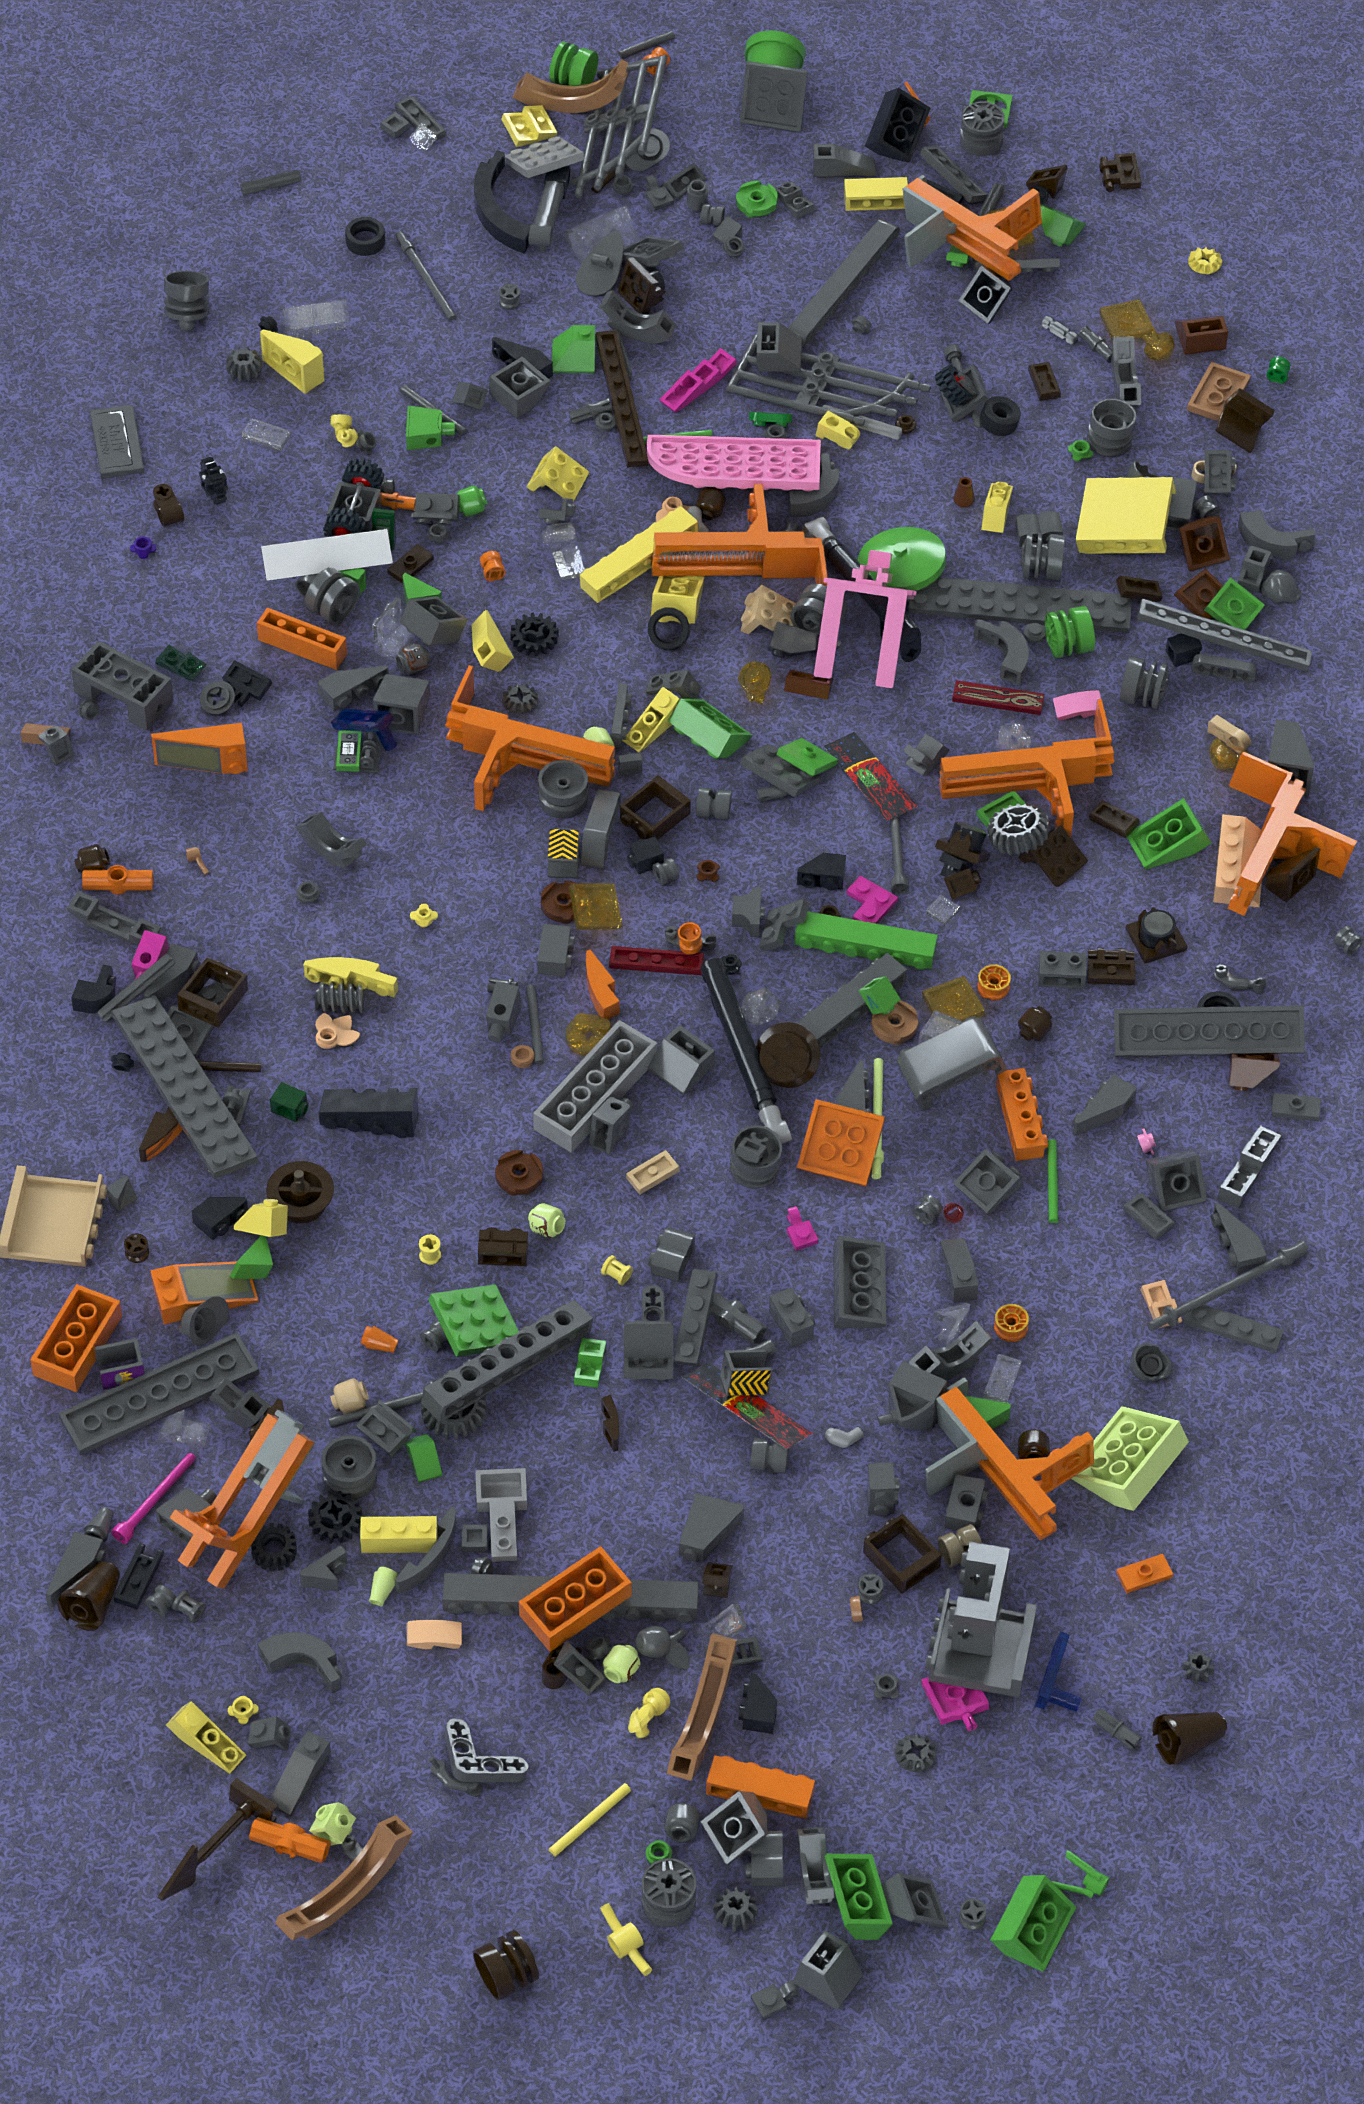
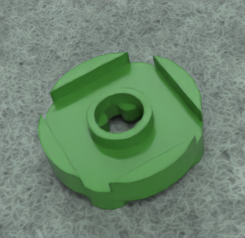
(767, 195)

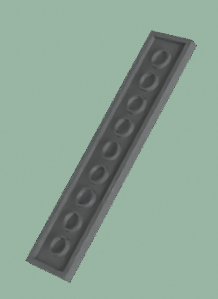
(1018, 603)
(184, 1087)

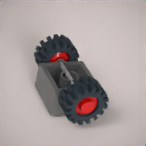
(355, 499)

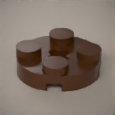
(552, 907)
(521, 1184)

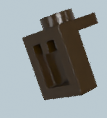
(963, 882)

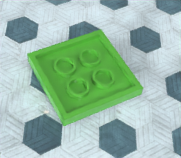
(473, 1318)

